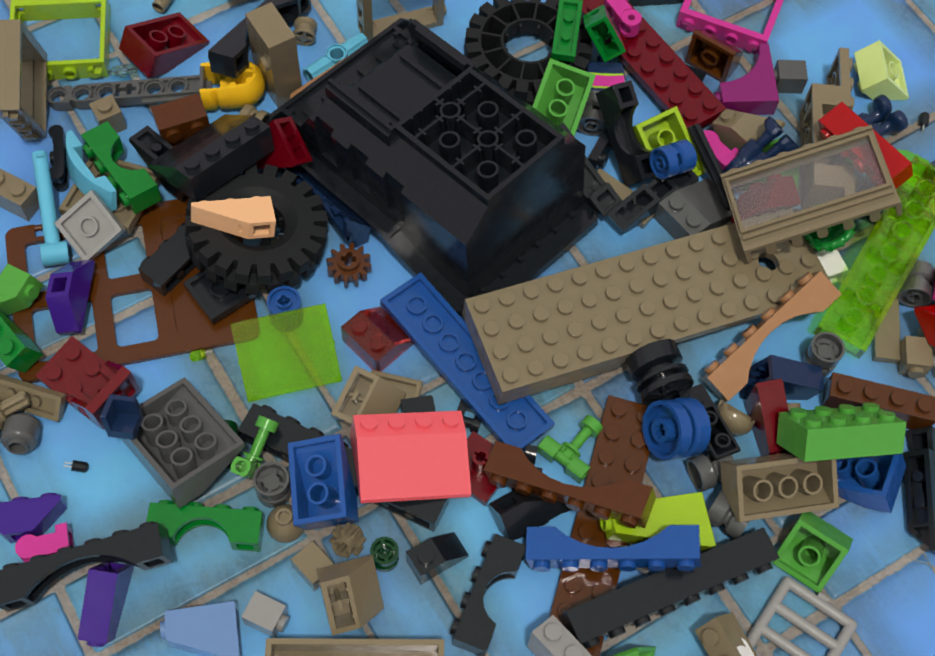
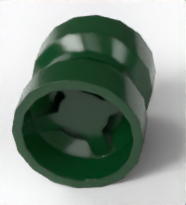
(386, 559)

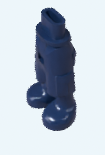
(881, 111)
(753, 149)

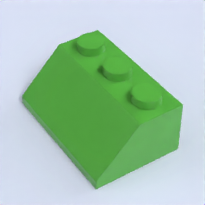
(563, 94)

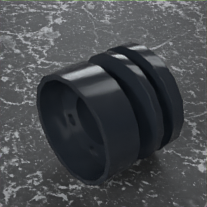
(658, 371)

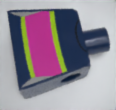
(606, 73)

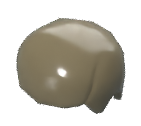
(736, 421)

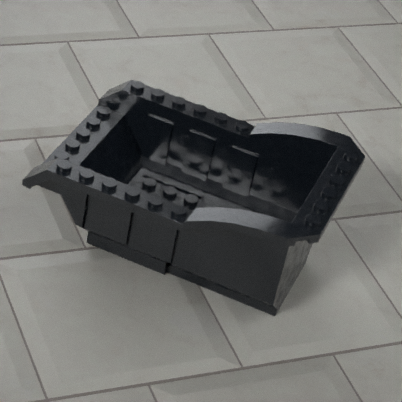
(443, 163)

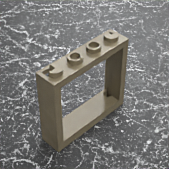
(428, 16)
(22, 81)

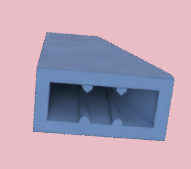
(204, 629)

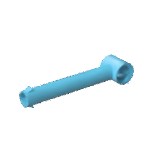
(53, 250)

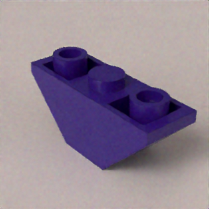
(69, 295)
(30, 515)

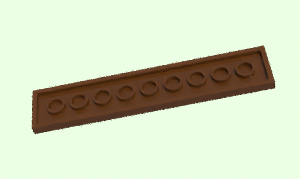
(617, 456)

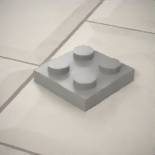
(90, 226)

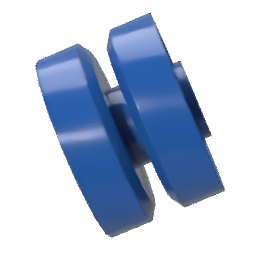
(676, 428)

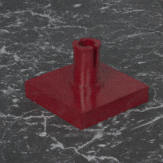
(478, 454)

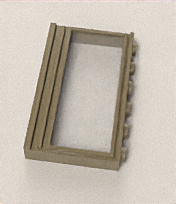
(810, 190)

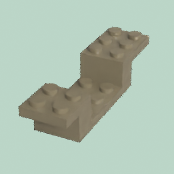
(824, 97)

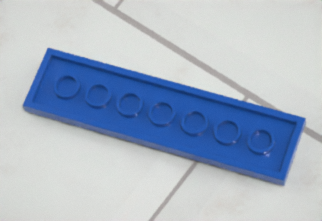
(450, 349)

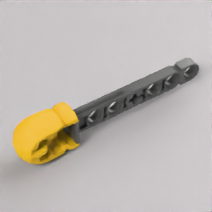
(230, 95)

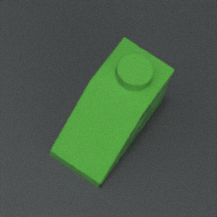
(17, 290)

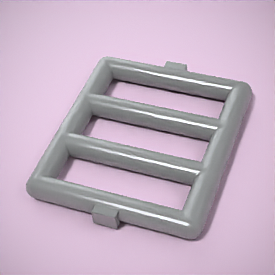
(818, 601)

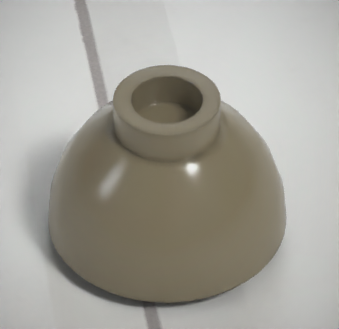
(280, 524)

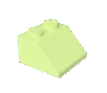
(880, 72)

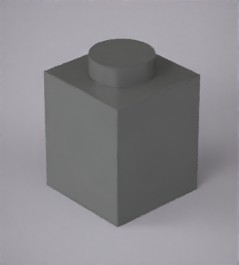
(790, 76)

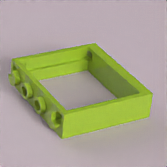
(70, 9)

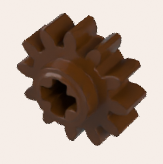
(348, 264)

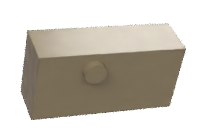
(274, 52)

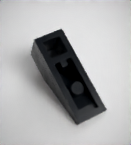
(151, 146)

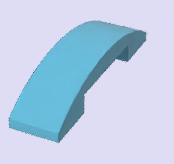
(82, 175)

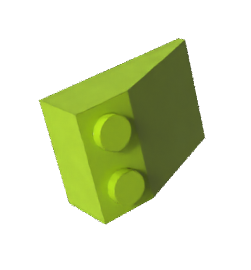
(664, 130)

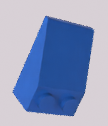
(871, 480)
(321, 483)

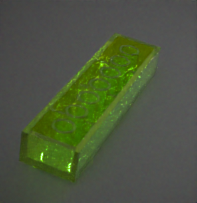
(883, 263)

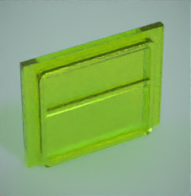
(286, 352)

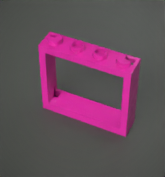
(730, 33)

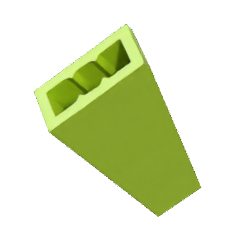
(666, 511)

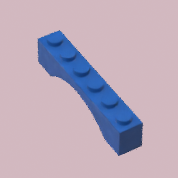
(672, 547)

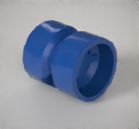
(673, 159)
(283, 299)

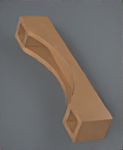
(732, 370)

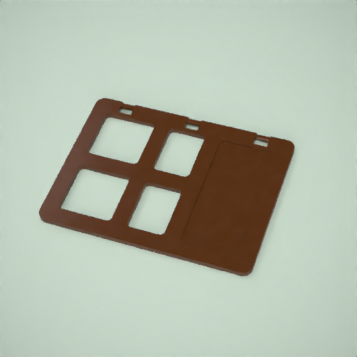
(178, 317)

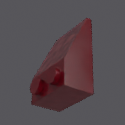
(161, 43)

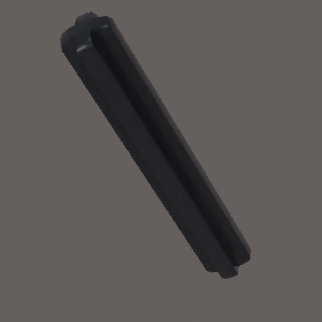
(709, 161)

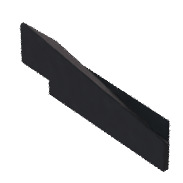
(921, 484)

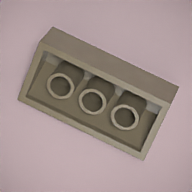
(778, 486)

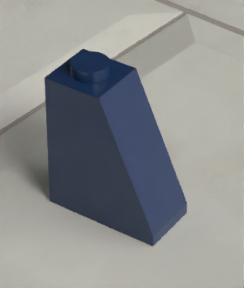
(799, 378)

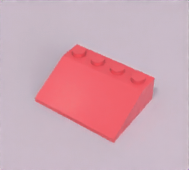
(410, 456)

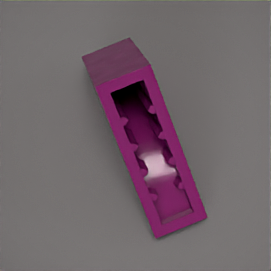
(755, 91)

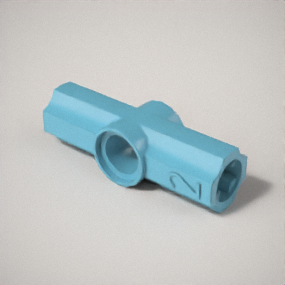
(333, 55)

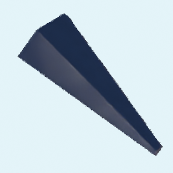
(346, 223)

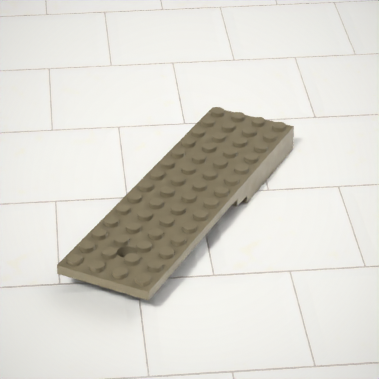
(604, 311)

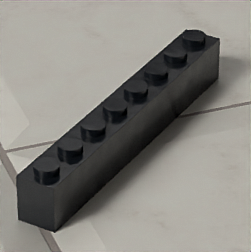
(421, 512)
(668, 588)

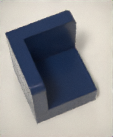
(122, 417)

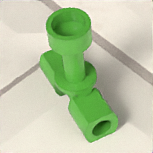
(568, 453)
(246, 466)

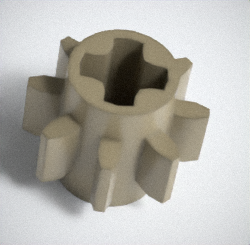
(347, 540)

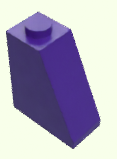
(104, 602)

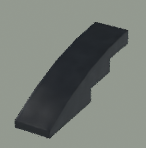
(645, 199)

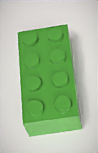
(840, 432)

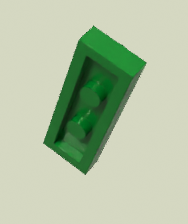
(567, 30)

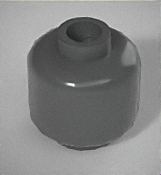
(20, 433)

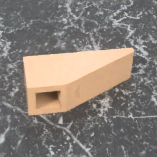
(241, 217)

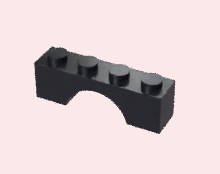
(617, 108)
(500, 563)

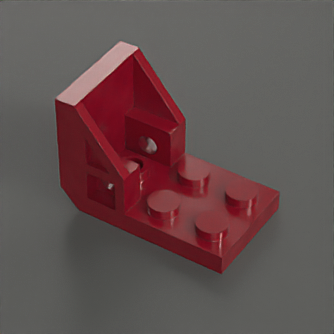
(86, 379)

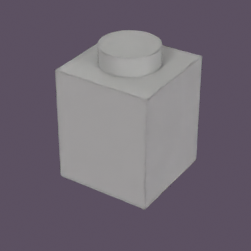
(266, 615)

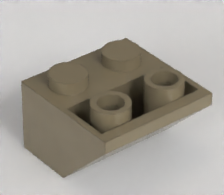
(366, 395)
(350, 593)

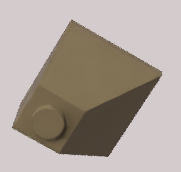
(738, 127)

